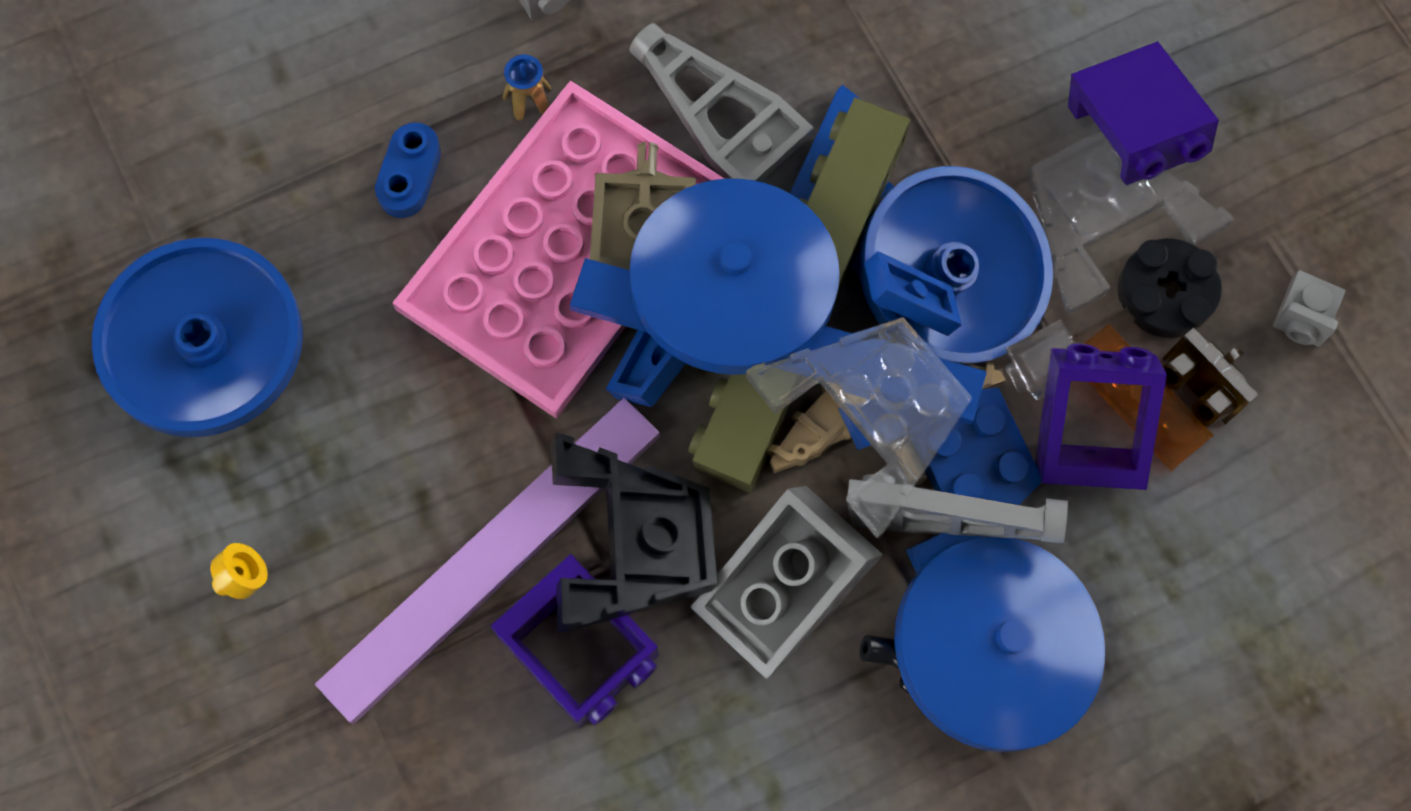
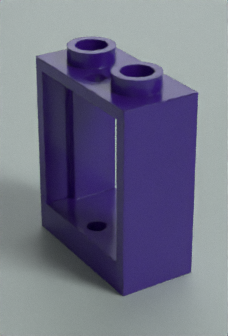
(1093, 464)
(537, 606)

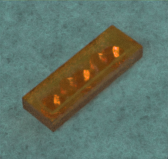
(1178, 429)

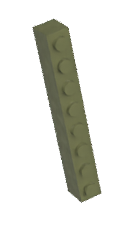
(843, 197)

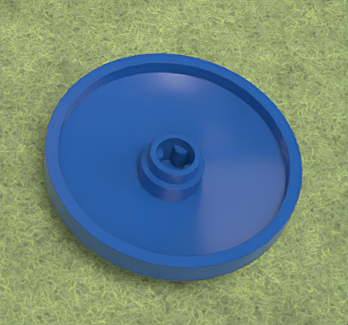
(978, 241)
(733, 275)
(197, 337)
(999, 644)

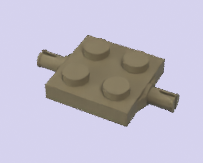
(625, 203)

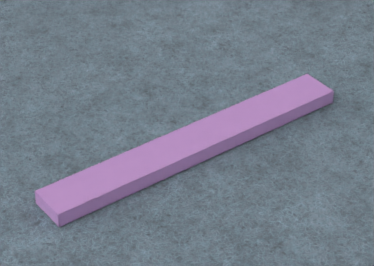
(475, 572)

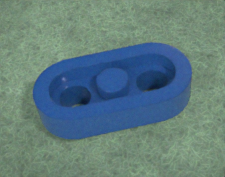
(408, 166)

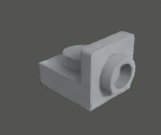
(1309, 309)

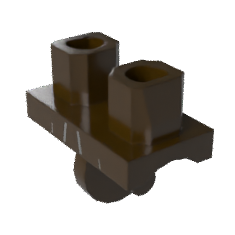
(1211, 377)

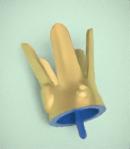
(523, 80)

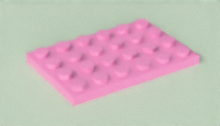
(514, 257)

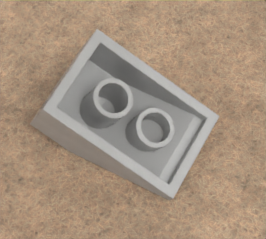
(786, 579)

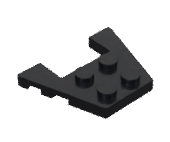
(656, 537)

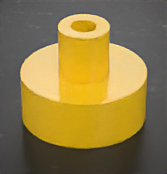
(238, 571)

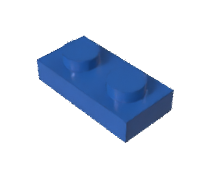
(912, 294)

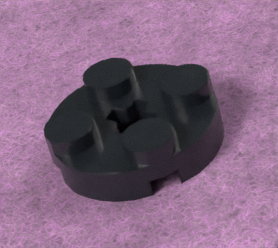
(1191, 269)

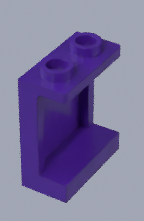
(1145, 111)

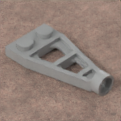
(759, 145)
(957, 514)

